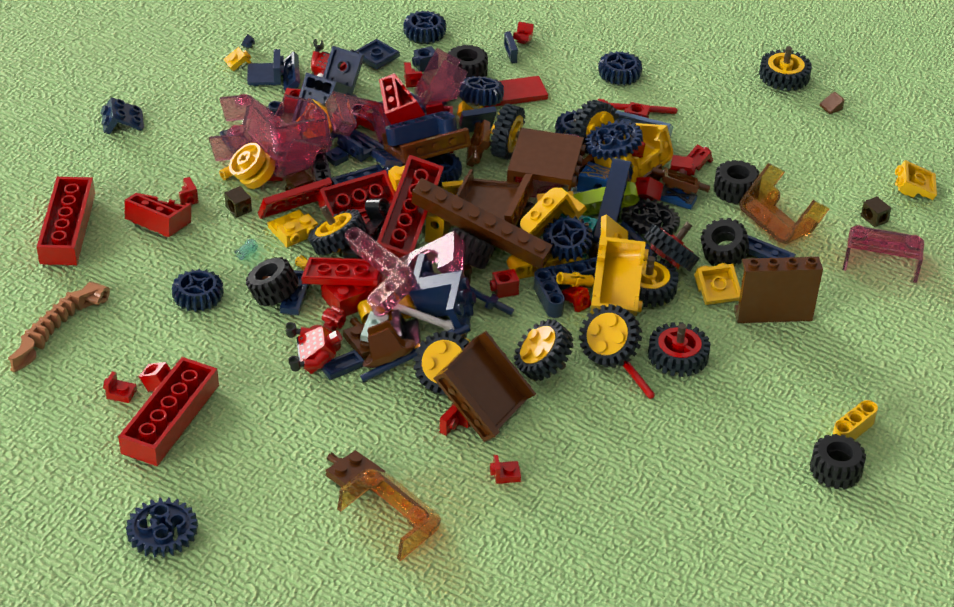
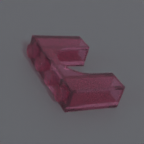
(343, 107)
(446, 251)

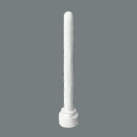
(447, 325)

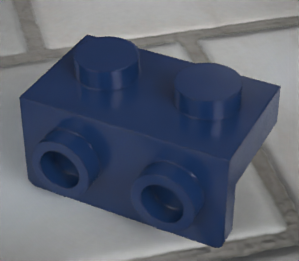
(355, 146)

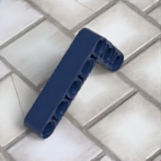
(620, 173)
(550, 291)

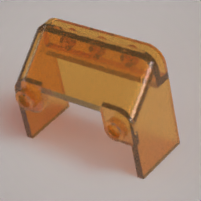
(760, 206)
(418, 513)

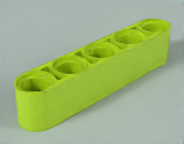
(593, 198)

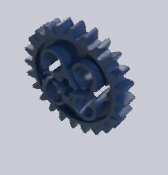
(614, 141)
(160, 534)

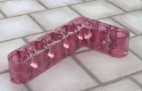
(400, 275)

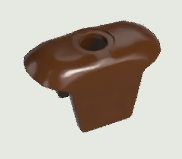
(386, 345)

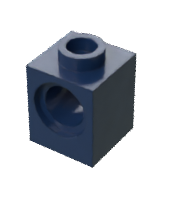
(422, 57)

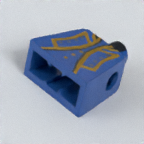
(592, 177)

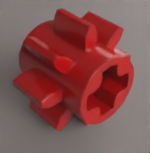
(333, 318)

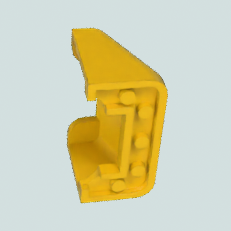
(657, 151)
(619, 274)

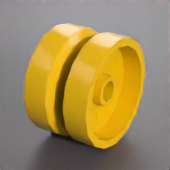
(252, 166)

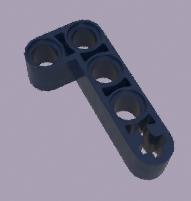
(420, 128)

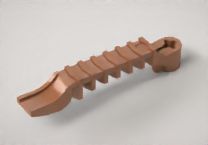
(39, 332)

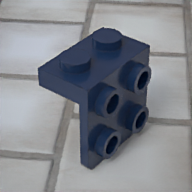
(266, 73)
(122, 112)

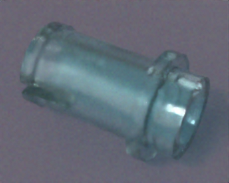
(249, 246)

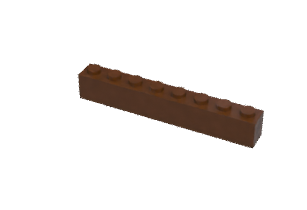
(481, 223)

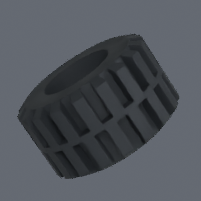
(472, 60)
(734, 180)
(725, 231)
(477, 251)
(275, 288)
(837, 461)

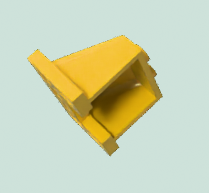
(549, 207)

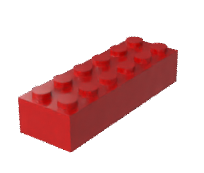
(405, 219)
(66, 221)
(168, 411)

